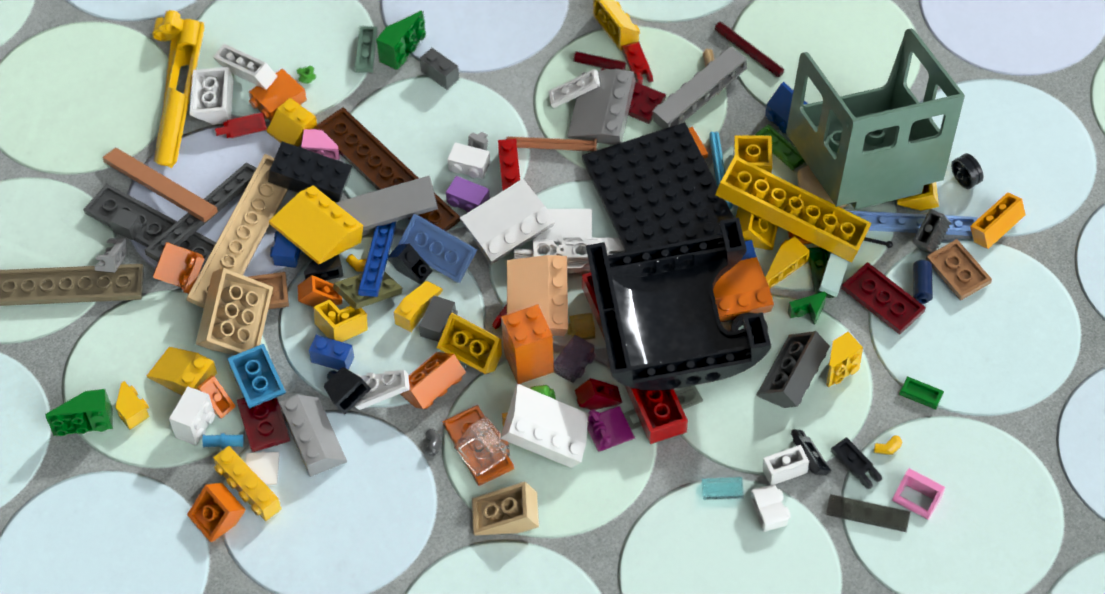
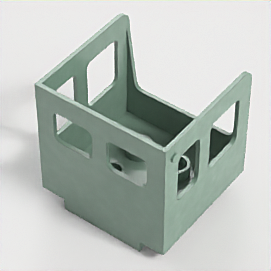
(880, 139)

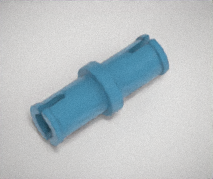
(223, 440)

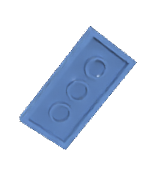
(439, 248)

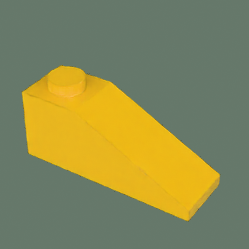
(789, 258)
(414, 305)

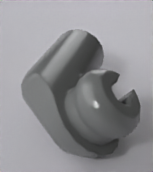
(434, 444)

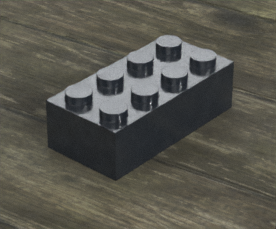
(300, 169)

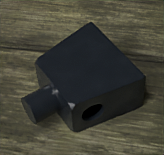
(345, 389)

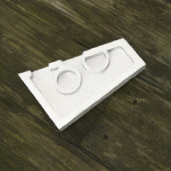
(383, 387)

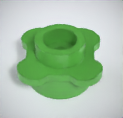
(306, 74)

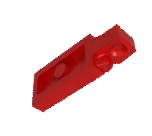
(242, 125)

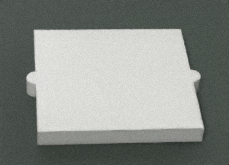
(264, 466)

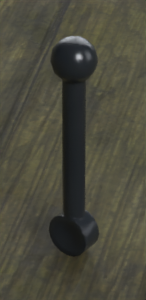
(889, 244)

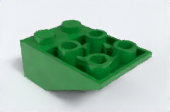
(400, 40)
(82, 414)

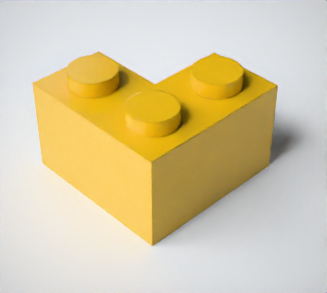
(337, 323)

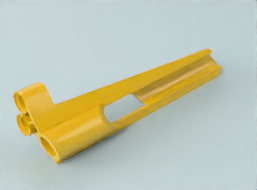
(185, 49)

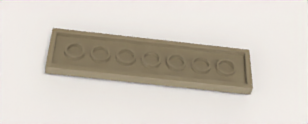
(70, 285)

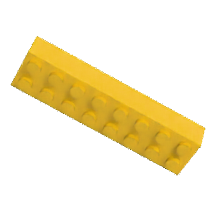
(793, 209)

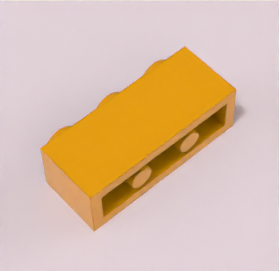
(998, 220)

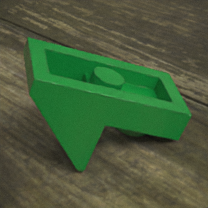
(812, 304)

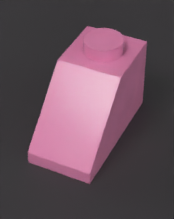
(320, 143)

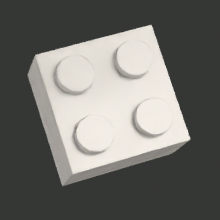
(192, 416)

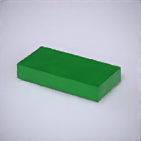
(921, 393)

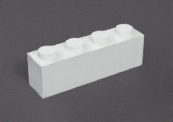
(245, 66)

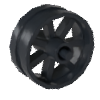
(967, 171)

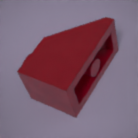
(597, 395)

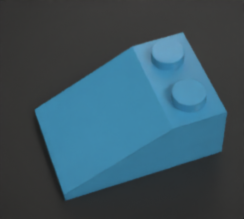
(256, 376)

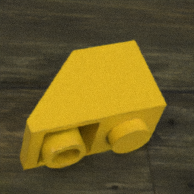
(130, 407)

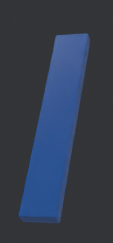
(377, 260)

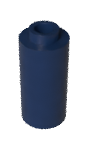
(922, 281)

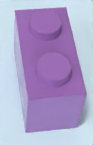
(466, 194)

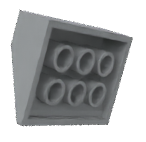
(604, 110)

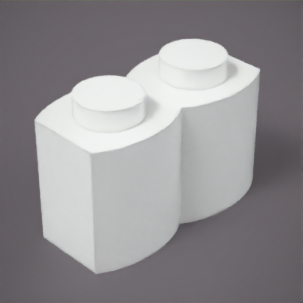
(769, 507)

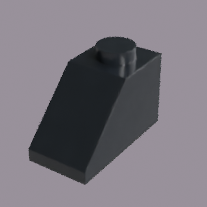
(327, 270)

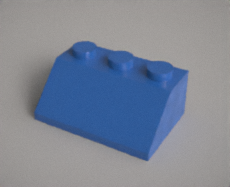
(779, 107)

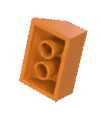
(433, 379)

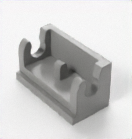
(113, 256)

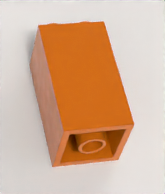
(528, 344)

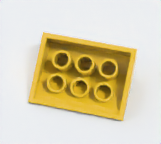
(317, 225)

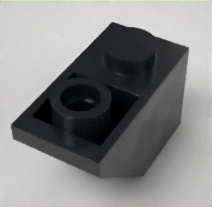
(409, 263)

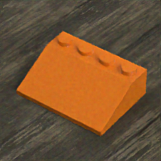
(742, 291)

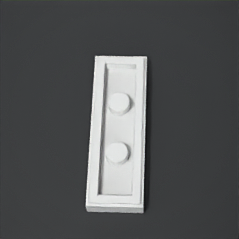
(574, 88)

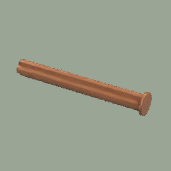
(559, 144)

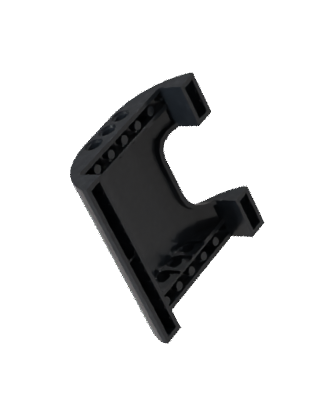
(664, 315)

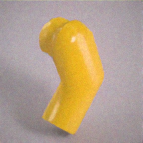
(358, 265)
(890, 447)

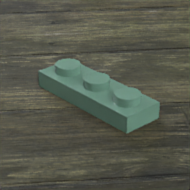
(366, 49)

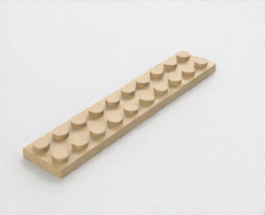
(243, 230)

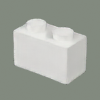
(468, 160)
(785, 465)

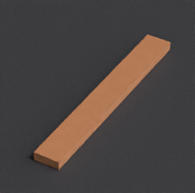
(160, 184)

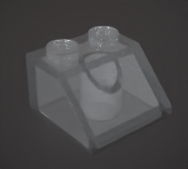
(482, 446)

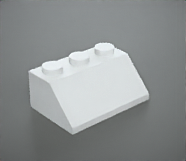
(212, 95)

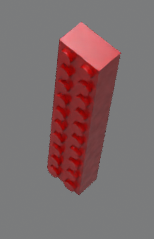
(657, 410)

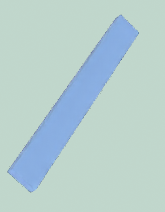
(911, 222)

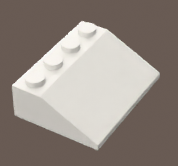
(507, 221)
(546, 426)

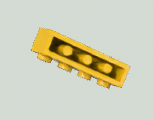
(247, 483)

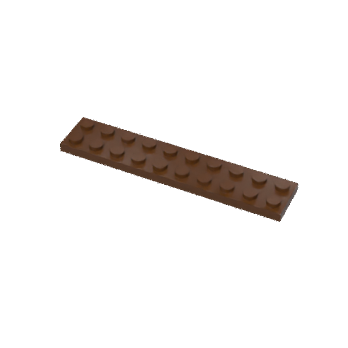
(377, 161)

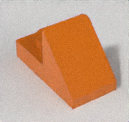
(219, 398)

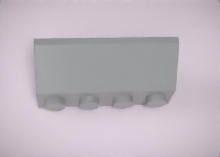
(312, 433)

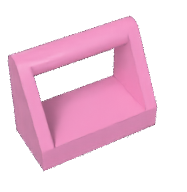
(923, 485)

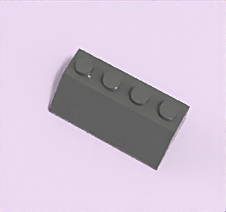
(794, 369)

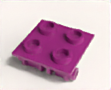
(608, 428)

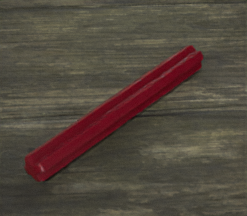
(749, 49)

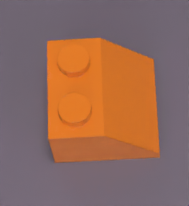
(215, 511)

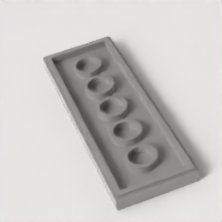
(392, 203)

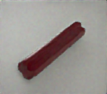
(599, 61)

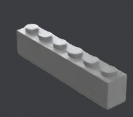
(700, 88)

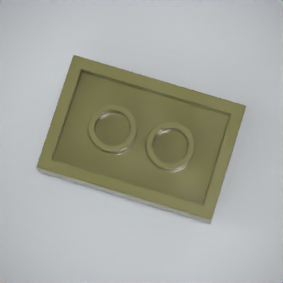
(349, 289)

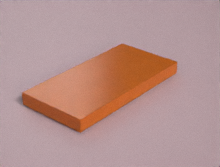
(456, 428)

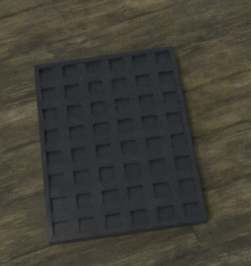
(657, 189)

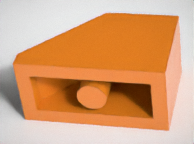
(316, 291)

